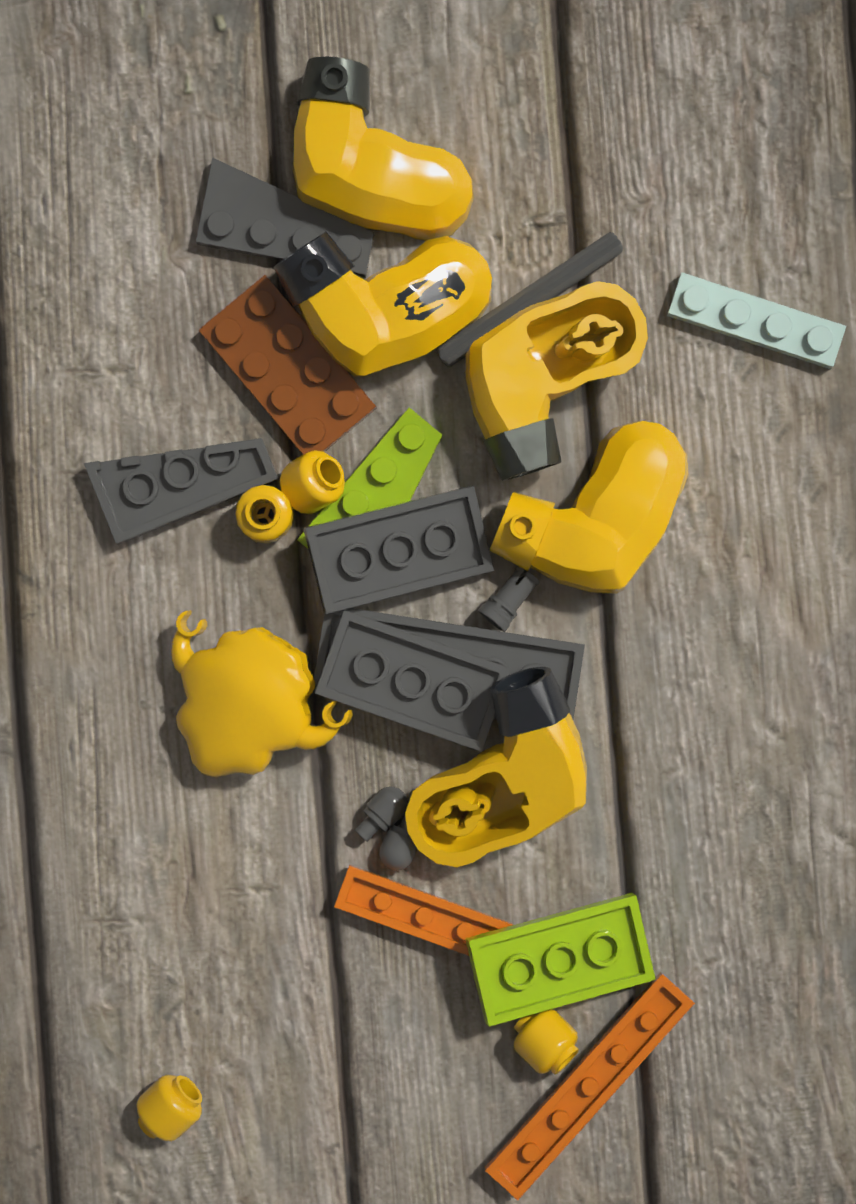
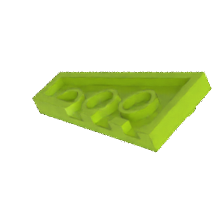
(388, 472)

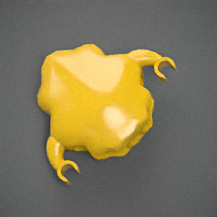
(245, 700)

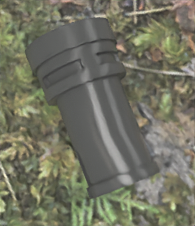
(502, 607)

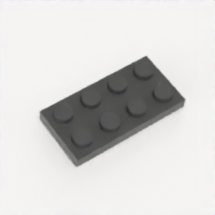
(398, 549)
(411, 680)

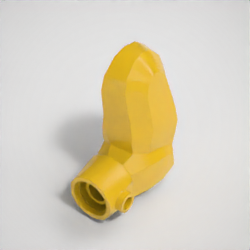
(612, 520)

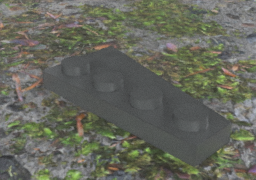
(270, 223)

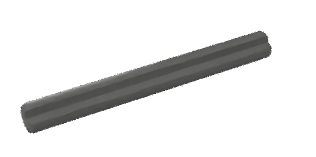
(541, 290)

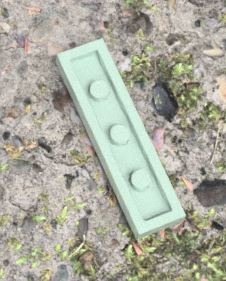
(756, 320)

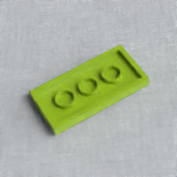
(560, 959)

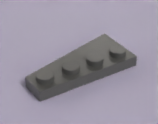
(169, 486)

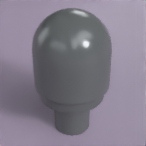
(383, 811)
(397, 848)

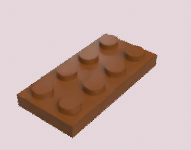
(287, 368)

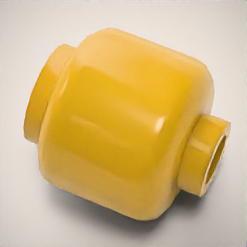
(312, 481)
(248, 514)
(546, 1041)
(169, 1107)

